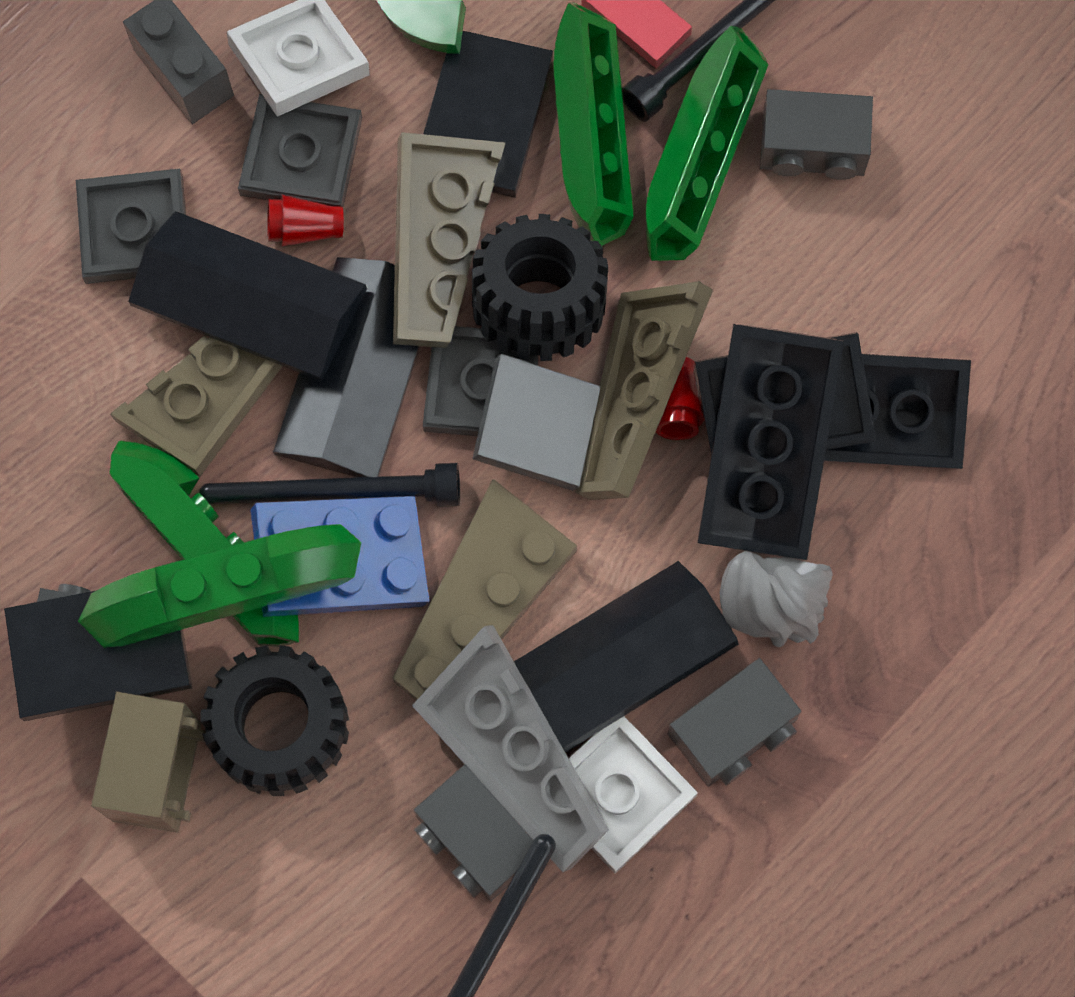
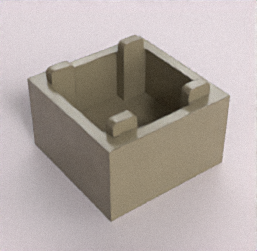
(147, 762)

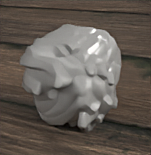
(775, 597)

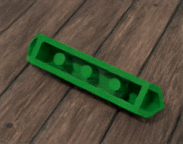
(592, 123)
(702, 145)
(161, 492)
(221, 584)

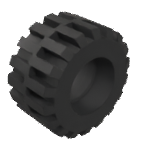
(543, 253)
(242, 688)

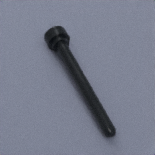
(646, 94)
(436, 485)
(504, 917)

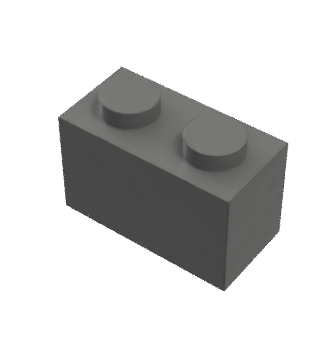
(179, 58)
(816, 133)
(735, 724)
(474, 832)

